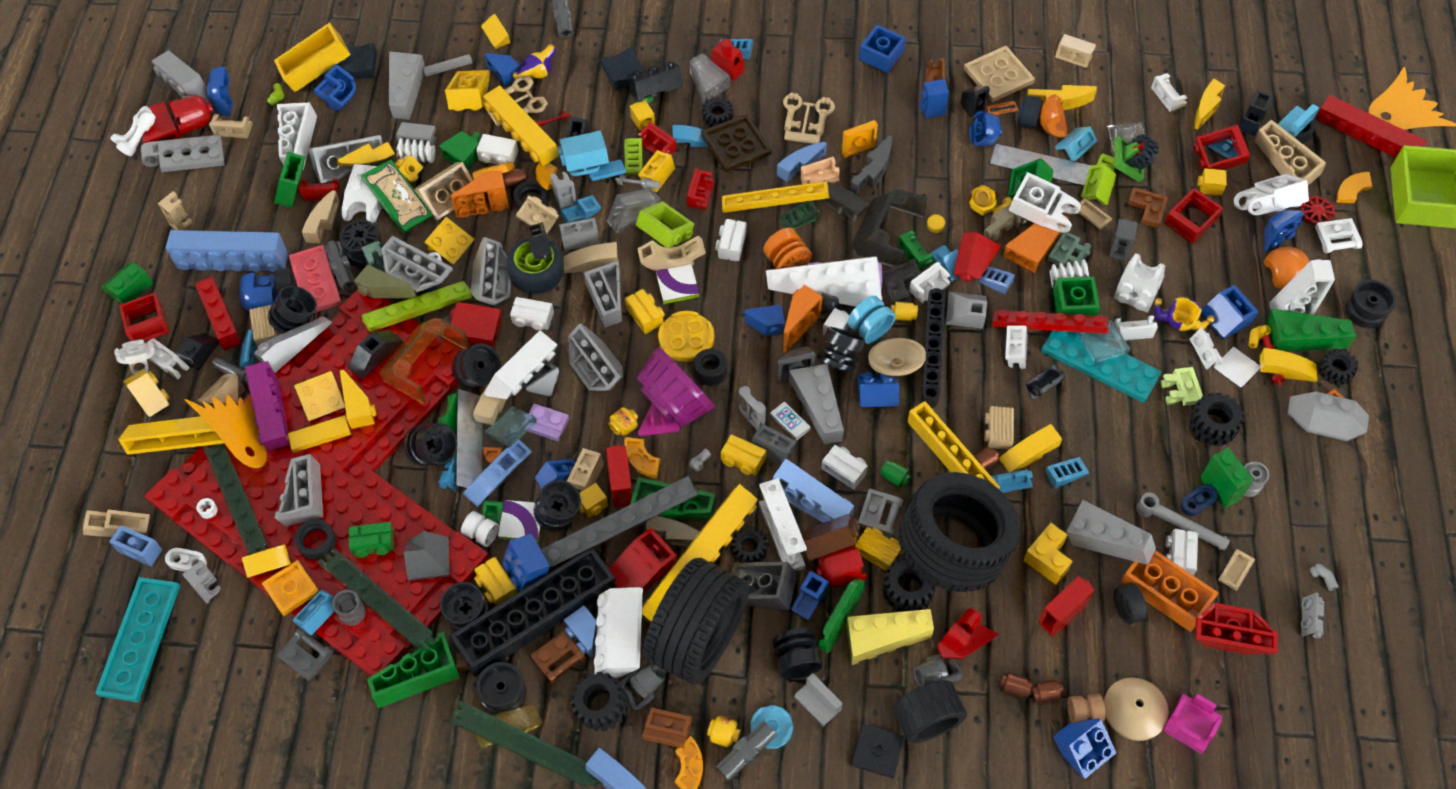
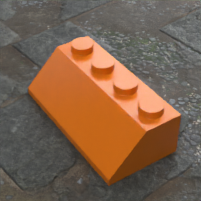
(1171, 589)

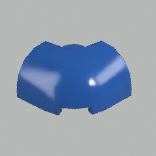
(336, 88)
(218, 91)
(257, 291)

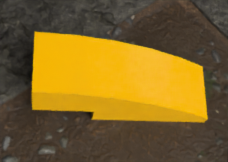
(1209, 102)
(367, 156)
(1287, 364)
(1031, 449)

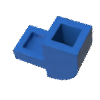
(812, 594)

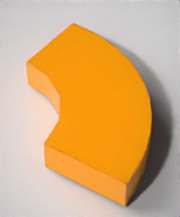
(543, 175)
(1352, 186)
(640, 458)
(691, 765)

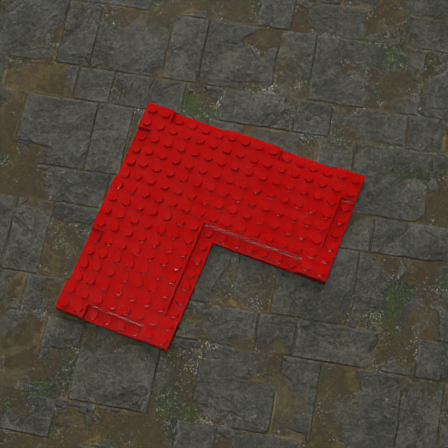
(348, 483)

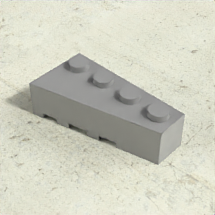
(404, 82)
(817, 395)

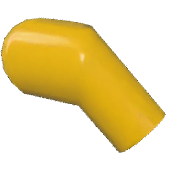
(1256, 334)

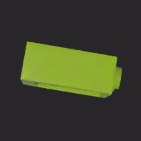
(650, 219)

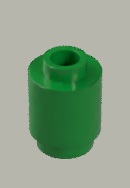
(895, 473)

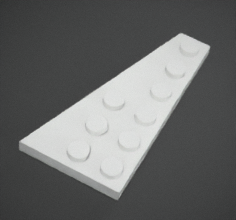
(846, 279)

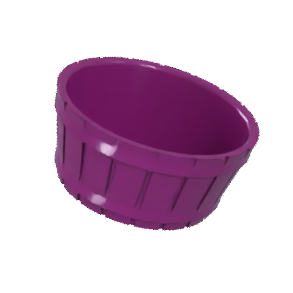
(672, 390)

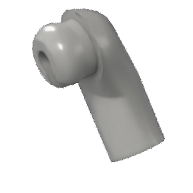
(697, 462)
(1327, 575)

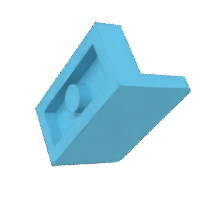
(1298, 119)
(1077, 142)

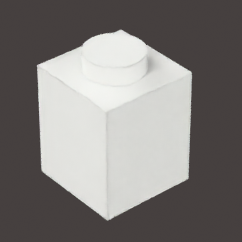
(837, 319)

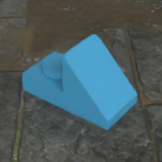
(947, 260)

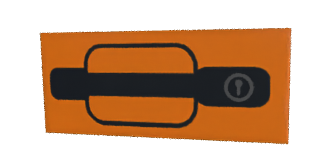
(1002, 108)

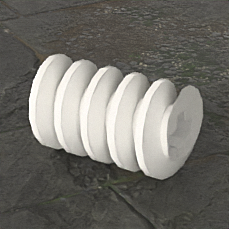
(419, 152)
(1070, 271)

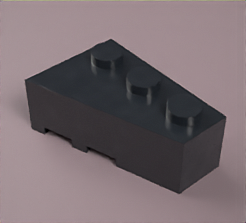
(654, 80)

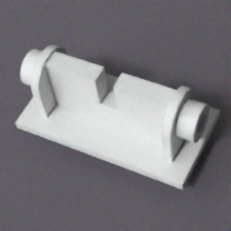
(1204, 348)

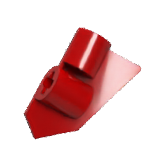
(965, 636)

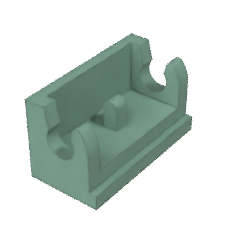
(374, 255)

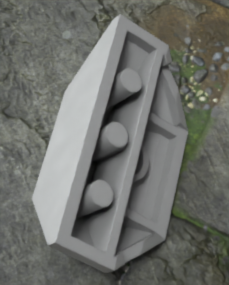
(413, 265)
(490, 273)
(593, 360)
(1328, 415)

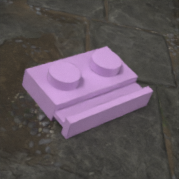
(549, 422)

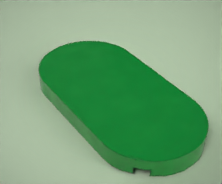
(838, 619)

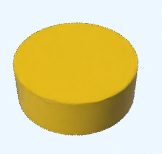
(936, 223)

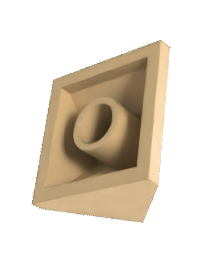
(227, 385)

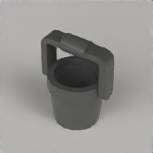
(935, 670)
(644, 683)

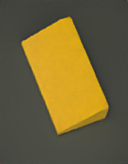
(495, 32)

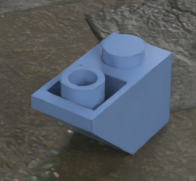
(583, 628)

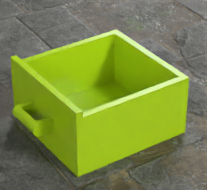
(1425, 186)

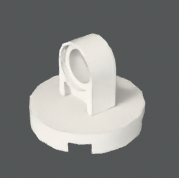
(135, 352)

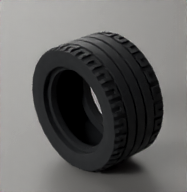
(940, 558)
(696, 620)

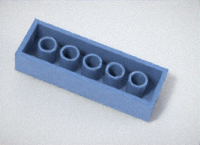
(227, 250)

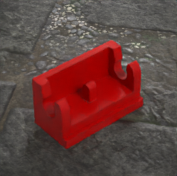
(657, 139)
(700, 190)
(318, 191)

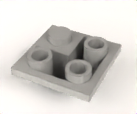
(966, 310)

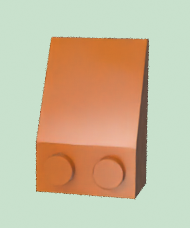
(803, 313)

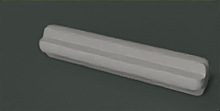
(447, 65)

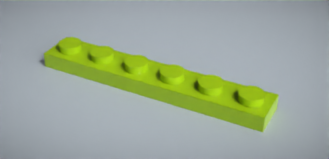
(416, 306)

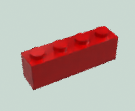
(218, 313)

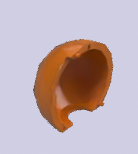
(1053, 117)
(1285, 264)

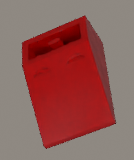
(643, 562)

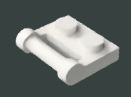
(1338, 230)

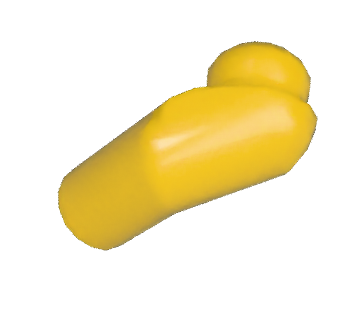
(1006, 202)

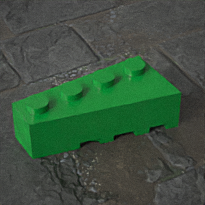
(1308, 332)
(697, 508)
(414, 673)

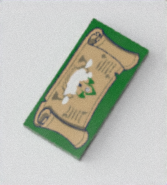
(397, 196)

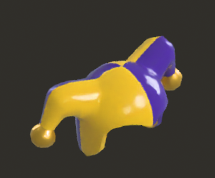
(537, 64)
(1182, 314)

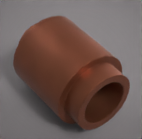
(514, 178)
(987, 457)
(1015, 685)
(1047, 691)

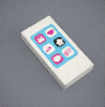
(790, 421)

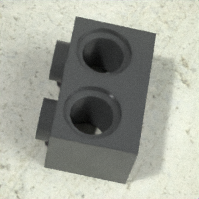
(1123, 239)

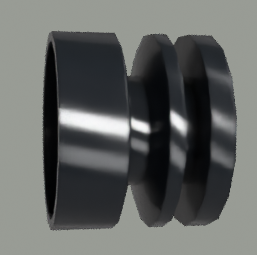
(356, 236)
(291, 309)
(840, 351)
(430, 444)
(560, 496)
(458, 600)
(797, 653)

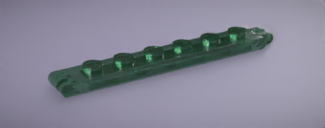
(236, 498)
(377, 600)
(523, 744)

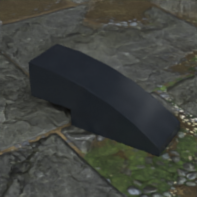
(1255, 113)

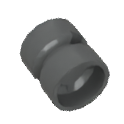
(349, 607)

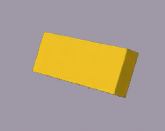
(319, 434)

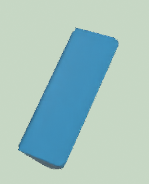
(1224, 148)
(608, 170)
(247, 351)
(315, 612)

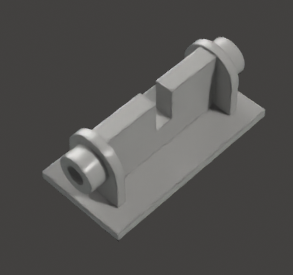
(1312, 609)

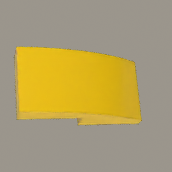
(266, 561)

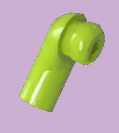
(277, 96)

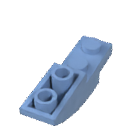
(497, 472)

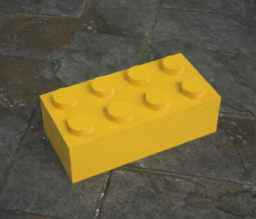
(312, 57)

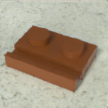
(667, 728)

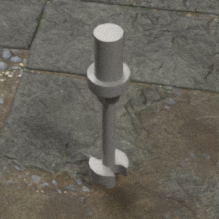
(645, 183)

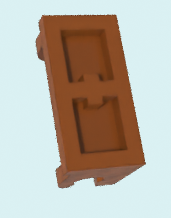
(935, 72)

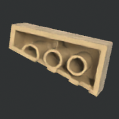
(1288, 153)

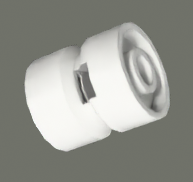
(477, 527)

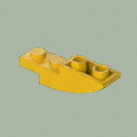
(1071, 95)

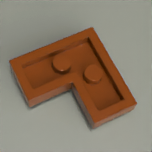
(1152, 204)

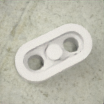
(187, 560)

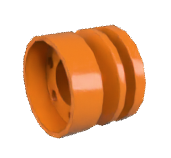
(787, 249)

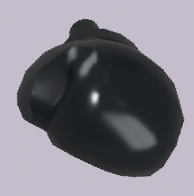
(829, 303)

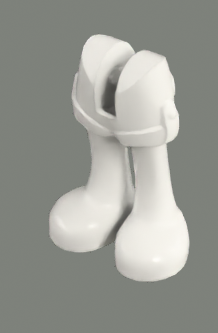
(141, 122)

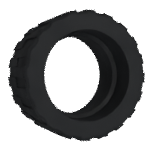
(929, 711)

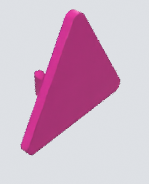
(657, 423)

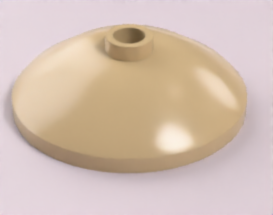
(897, 357)
(1128, 718)

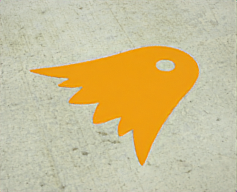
(1407, 106)
(235, 427)

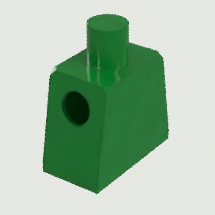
(461, 149)

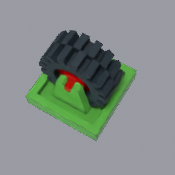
(1134, 156)

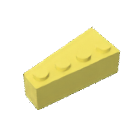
(886, 632)

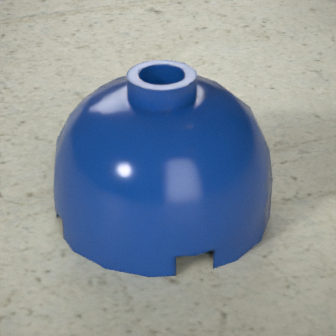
(985, 129)

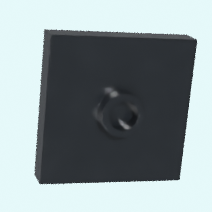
(878, 751)

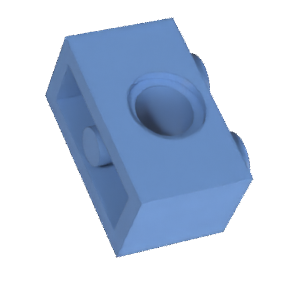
(136, 545)

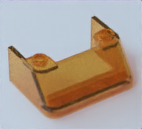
(399, 365)

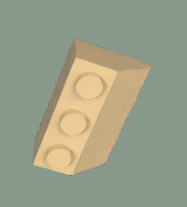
(438, 190)

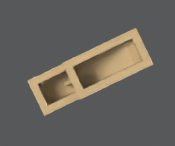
(321, 218)
(590, 257)
(488, 409)
(108, 523)

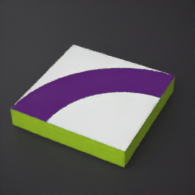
(677, 284)
(518, 521)

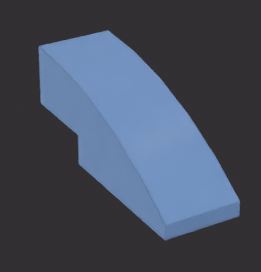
(792, 164)
(611, 772)

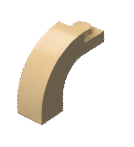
(659, 258)

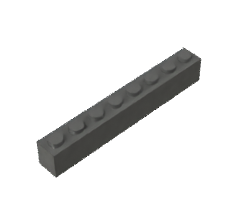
(619, 522)

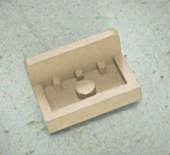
(535, 212)

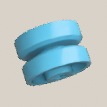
(871, 319)

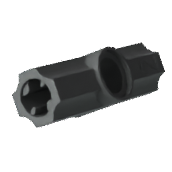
(562, 18)
(340, 266)
(746, 750)

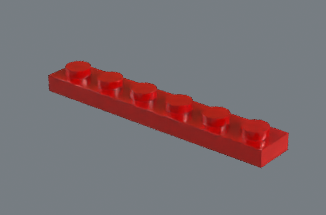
(1051, 322)

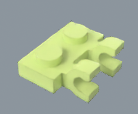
(1187, 384)

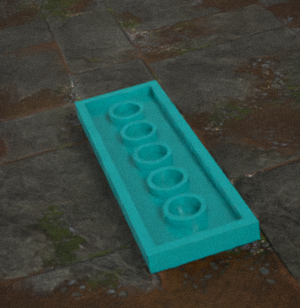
(1119, 372)
(138, 640)

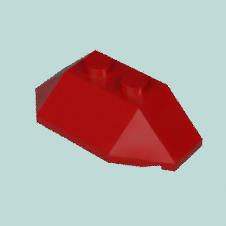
(1235, 630)

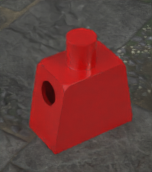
(728, 58)

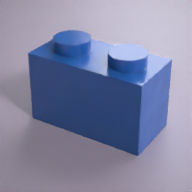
(934, 98)

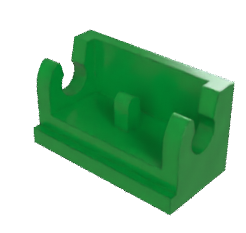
(914, 250)

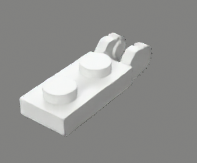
(167, 359)

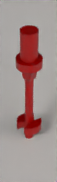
(563, 116)
(1268, 344)

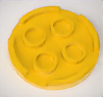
(685, 335)

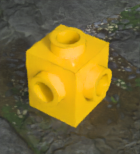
(409, 168)

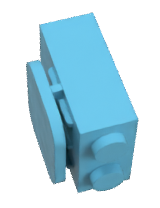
(583, 153)

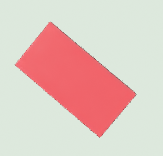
(315, 275)

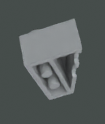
(605, 290)
(302, 492)

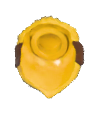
(983, 199)

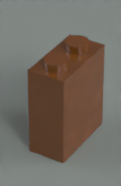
(831, 536)

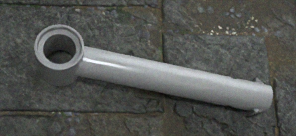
(1178, 520)

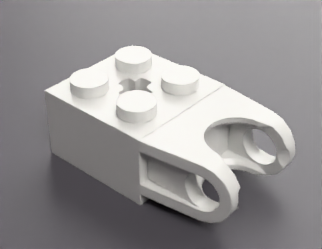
(1274, 195)
(359, 197)
(1043, 203)
(1139, 284)

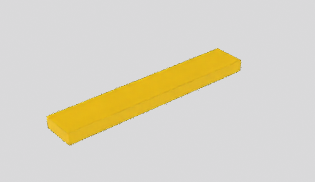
(775, 197)

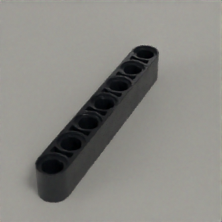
(933, 339)

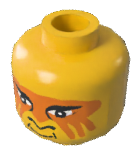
(623, 421)
(723, 731)

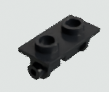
(1044, 381)

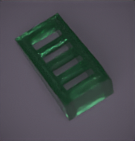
(797, 211)

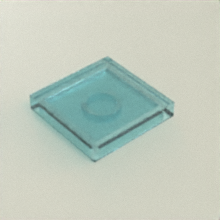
(1105, 345)
(511, 426)

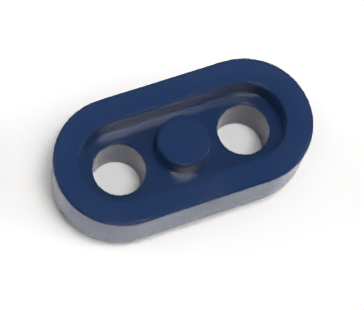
(1198, 501)

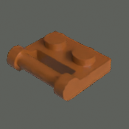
(555, 651)

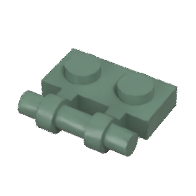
(1066, 247)

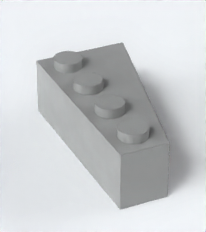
(179, 76)
(1109, 535)

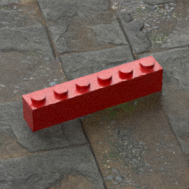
(1366, 127)

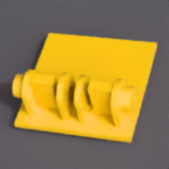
(449, 241)
(320, 396)

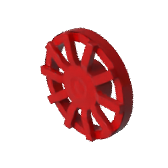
(1317, 210)

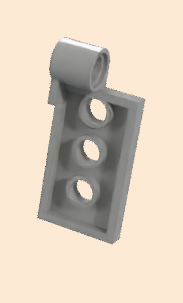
(154, 152)

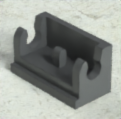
(777, 445)

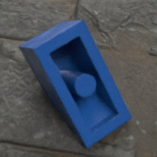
(502, 67)
(766, 320)
(554, 471)

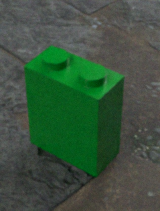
(289, 179)
(1227, 477)

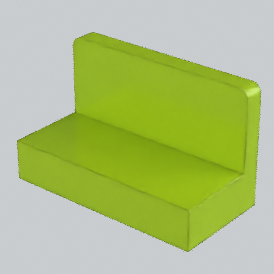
(1099, 183)

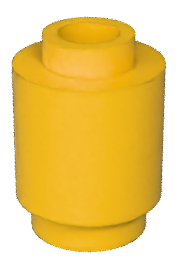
(905, 311)

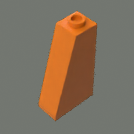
(1032, 246)

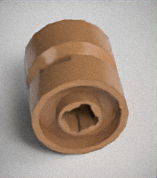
(1086, 709)

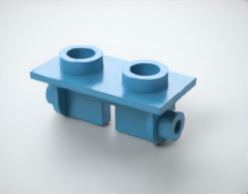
(448, 478)
(1014, 480)

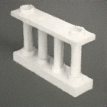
(782, 524)

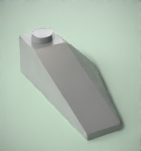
(325, 157)
(287, 345)

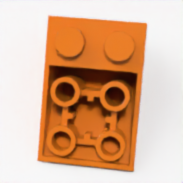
(481, 196)

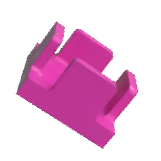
(1194, 722)

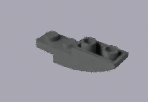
(875, 167)

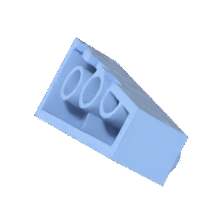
(810, 494)

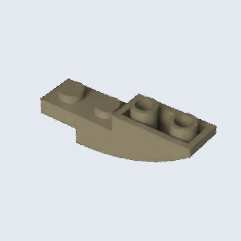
(1003, 221)

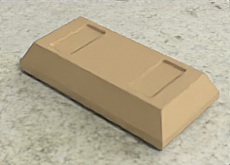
(1093, 214)
(1236, 569)

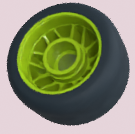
(534, 274)

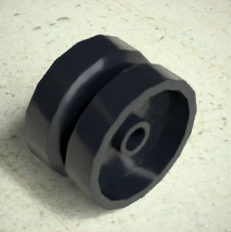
(1370, 303)
(475, 366)
(501, 688)

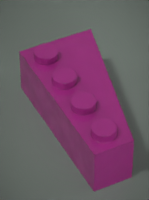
(267, 406)

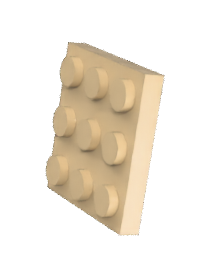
(1000, 72)

